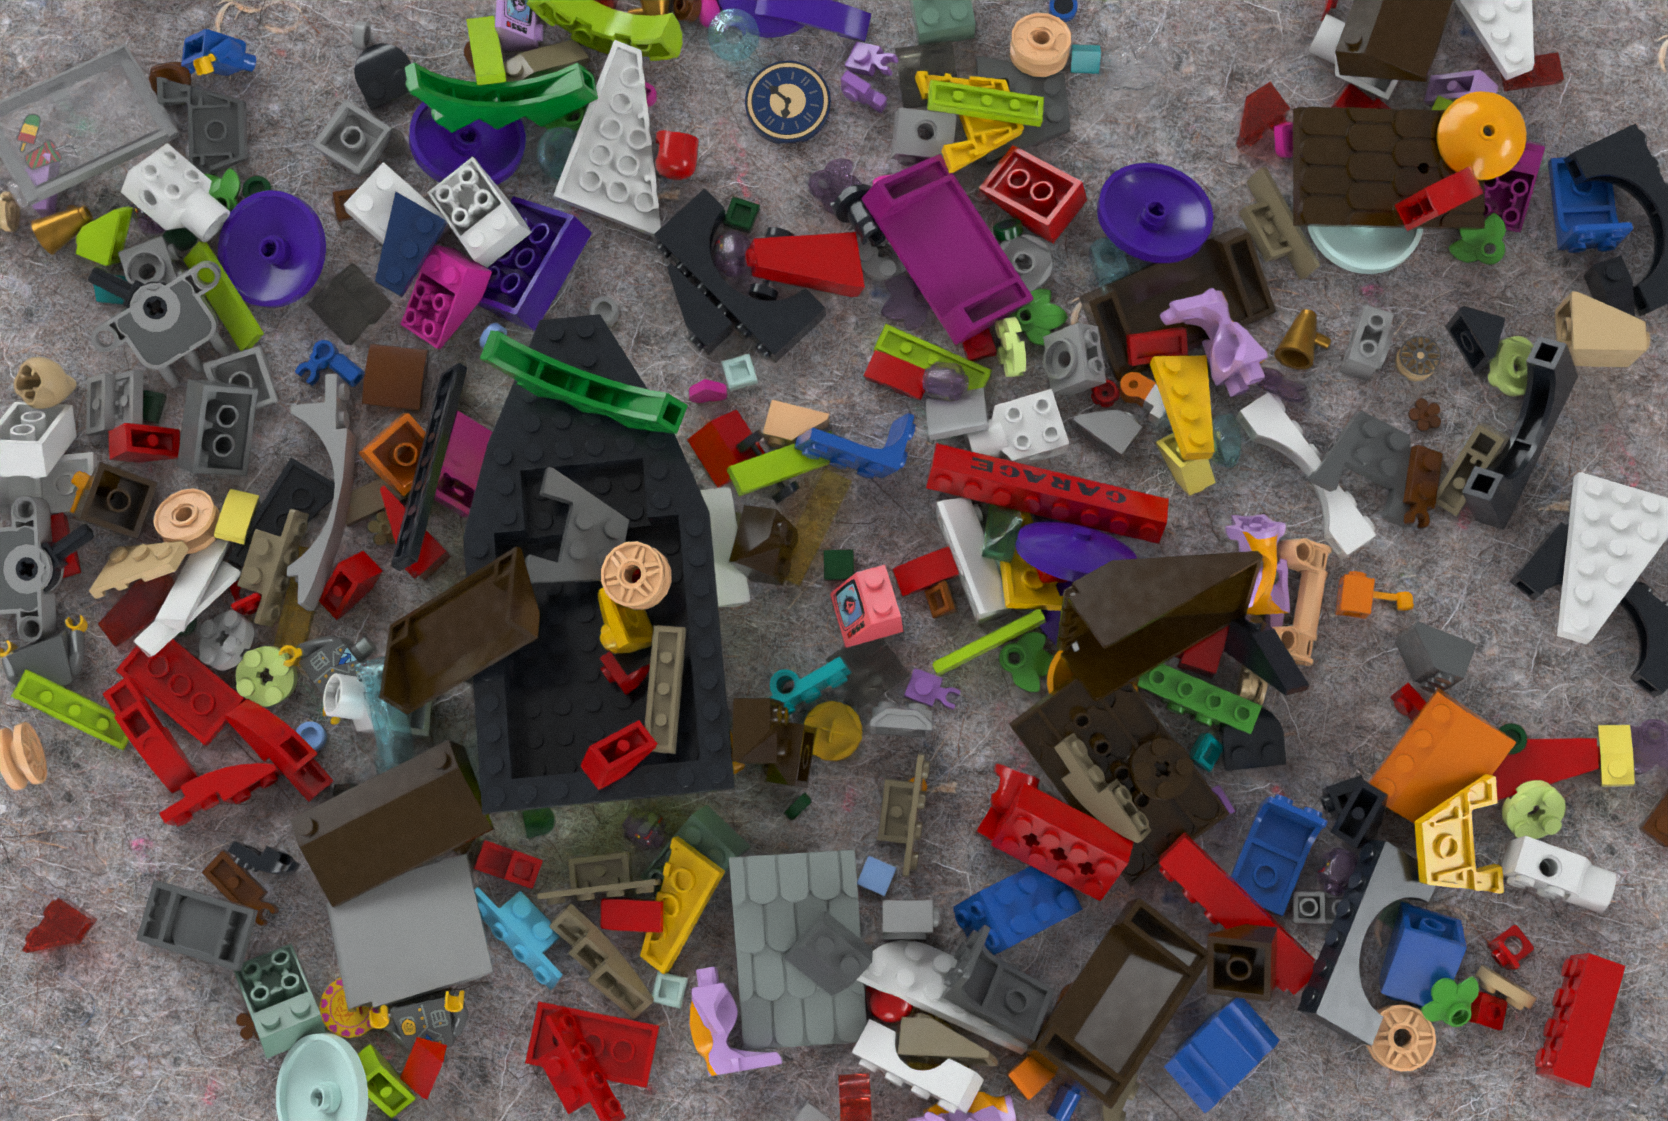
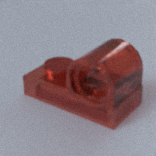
(1545, 72)
(855, 1097)

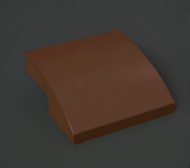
(395, 376)

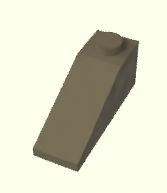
(544, 60)
(1479, 451)
(933, 1043)

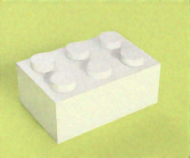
(374, 201)
(34, 439)

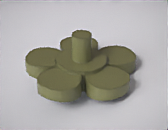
(382, 528)

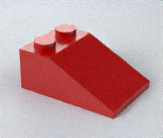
(1034, 193)
(431, 554)

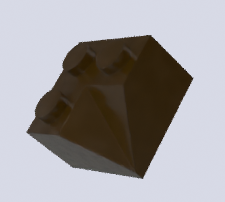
(115, 500)
(764, 545)
(759, 731)
(797, 764)
(1242, 962)

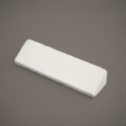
(731, 583)
(192, 585)
(158, 634)

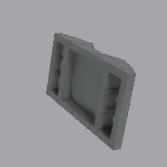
(197, 925)

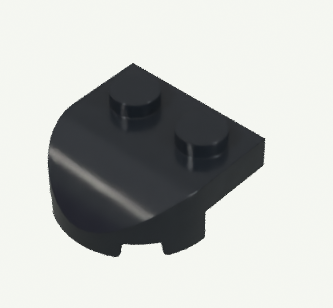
(381, 74)
(1254, 750)
(269, 861)

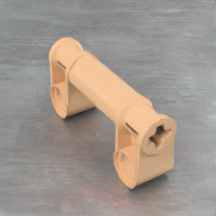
(1311, 561)

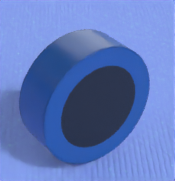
(1063, 9)

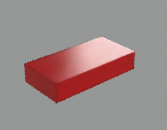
(1146, 345)

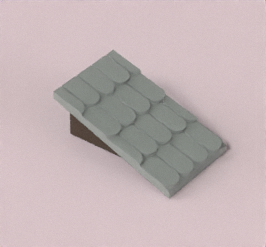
(772, 908)

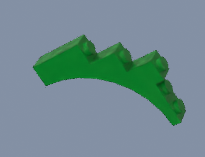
(499, 104)
(583, 390)

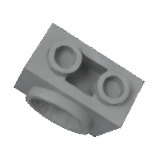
(908, 146)
(151, 256)
(1368, 343)
(1074, 359)
(909, 919)

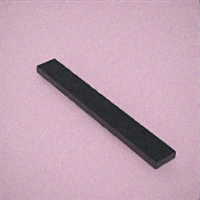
(429, 468)

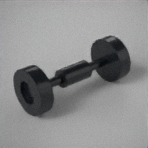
(763, 291)
(751, 442)

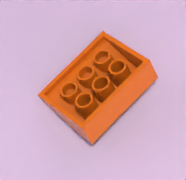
(1439, 756)

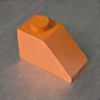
(1029, 1077)

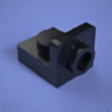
(1331, 793)

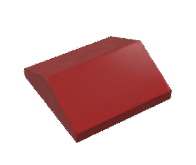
(716, 445)

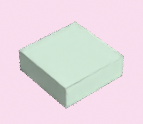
(739, 372)
(669, 989)

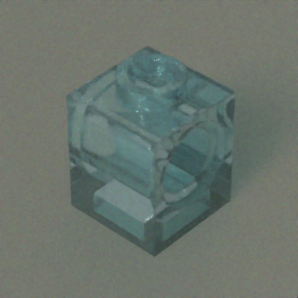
(1105, 272)

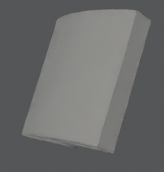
(113, 401)
(957, 417)

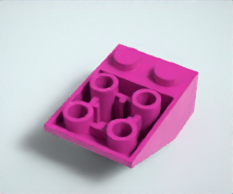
(444, 294)
(462, 464)

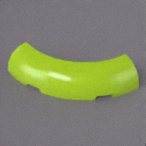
(600, 25)

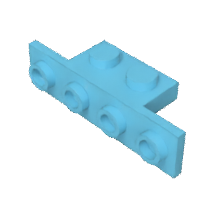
(525, 933)

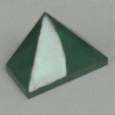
(1001, 533)

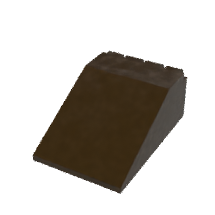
(1148, 611)

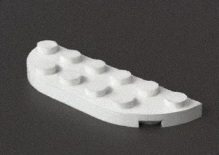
(917, 976)

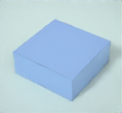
(876, 876)

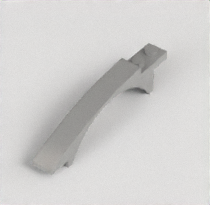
(331, 424)

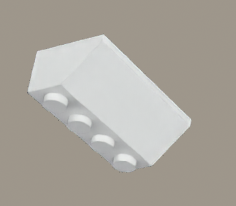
(977, 574)

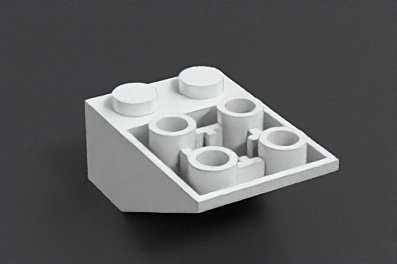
(479, 213)

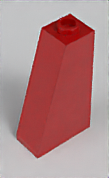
(809, 261)
(1546, 761)

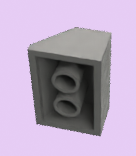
(217, 428)
(1434, 656)

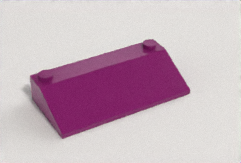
(946, 248)

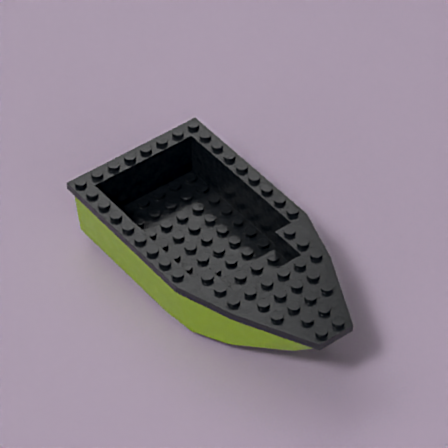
(550, 697)

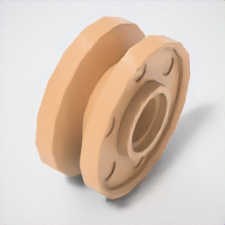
(1040, 44)
(187, 518)
(618, 571)
(22, 757)
(1419, 1041)

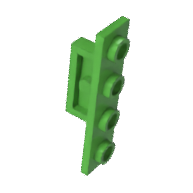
(1200, 699)

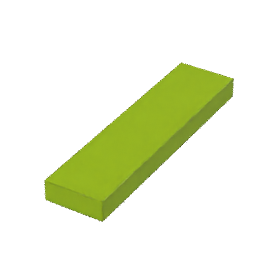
(485, 50)
(985, 103)
(226, 300)
(924, 354)
(771, 468)
(989, 642)
(70, 708)

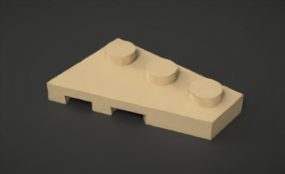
(138, 562)

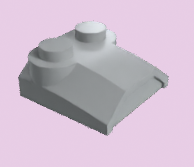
(353, 139)
(245, 369)
(909, 721)

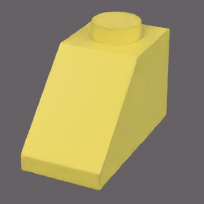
(1190, 474)
(1616, 756)

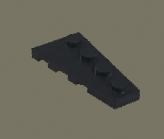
(294, 489)

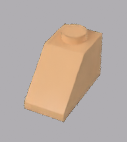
(789, 421)

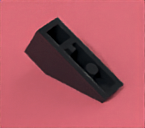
(703, 320)
(1263, 652)

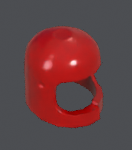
(676, 154)
(1008, 787)
(886, 1006)

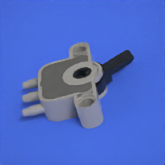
(170, 332)
(34, 566)

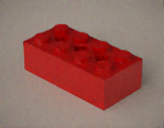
(1062, 842)
(1579, 1019)

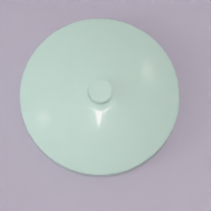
(1365, 249)
(322, 1081)

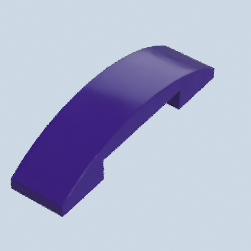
(819, 14)

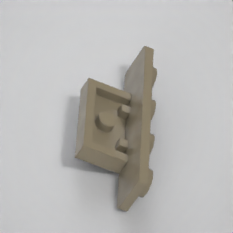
(1272, 226)
(267, 565)
(901, 810)
(600, 874)

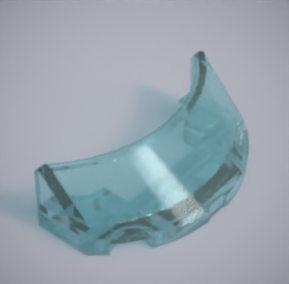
(390, 725)

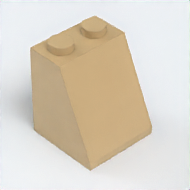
(1599, 333)

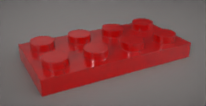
(183, 689)
(619, 1045)

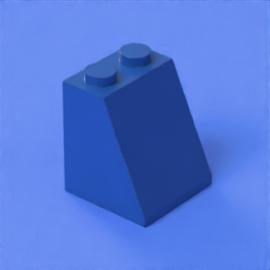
(1419, 953)

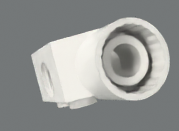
(1325, 46)
(175, 194)
(1022, 430)
(346, 700)
(1563, 874)

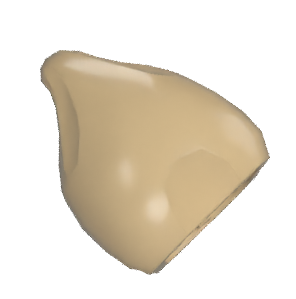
(43, 383)

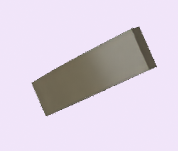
(607, 966)

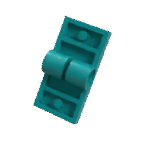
(808, 687)

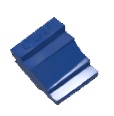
(1221, 1053)

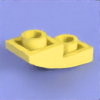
(236, 516)

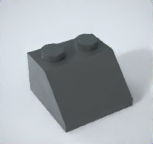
(830, 954)

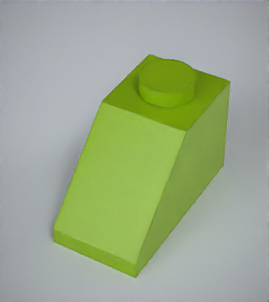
(105, 237)
(384, 1083)

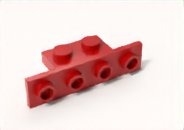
(576, 1072)

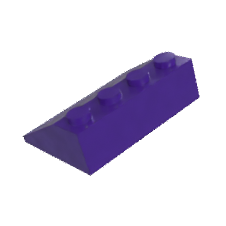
(535, 268)

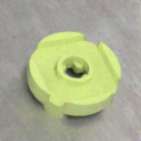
(1012, 351)
(1502, 374)
(251, 685)
(1545, 820)

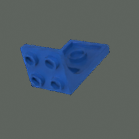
(1584, 212)
(866, 460)
(1276, 851)
(1017, 908)

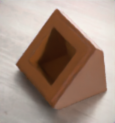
(941, 600)

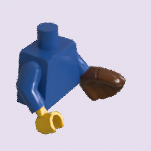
(204, 54)

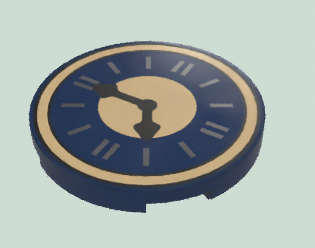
(787, 102)

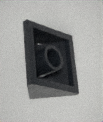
(1476, 336)

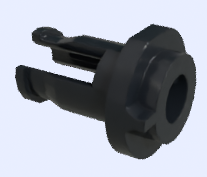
(852, 210)

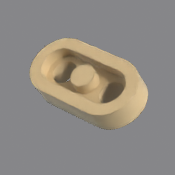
(1515, 994)

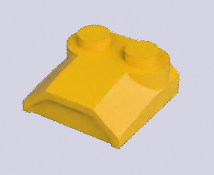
(623, 627)

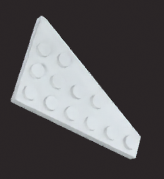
(1504, 31)
(612, 155)
(1608, 546)

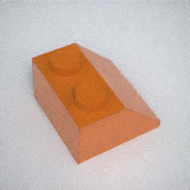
(396, 453)

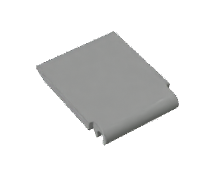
(410, 936)

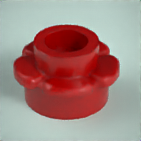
(1105, 401)

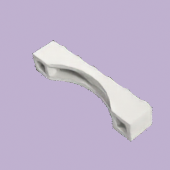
(1270, 426)

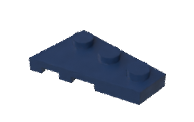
(407, 243)

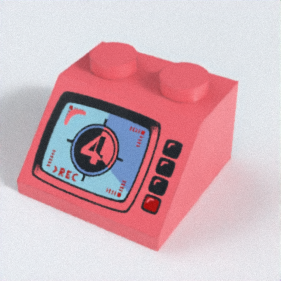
(866, 607)

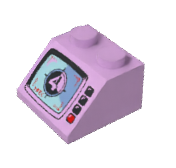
(517, 25)

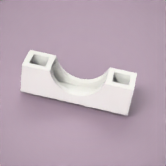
(949, 1083)

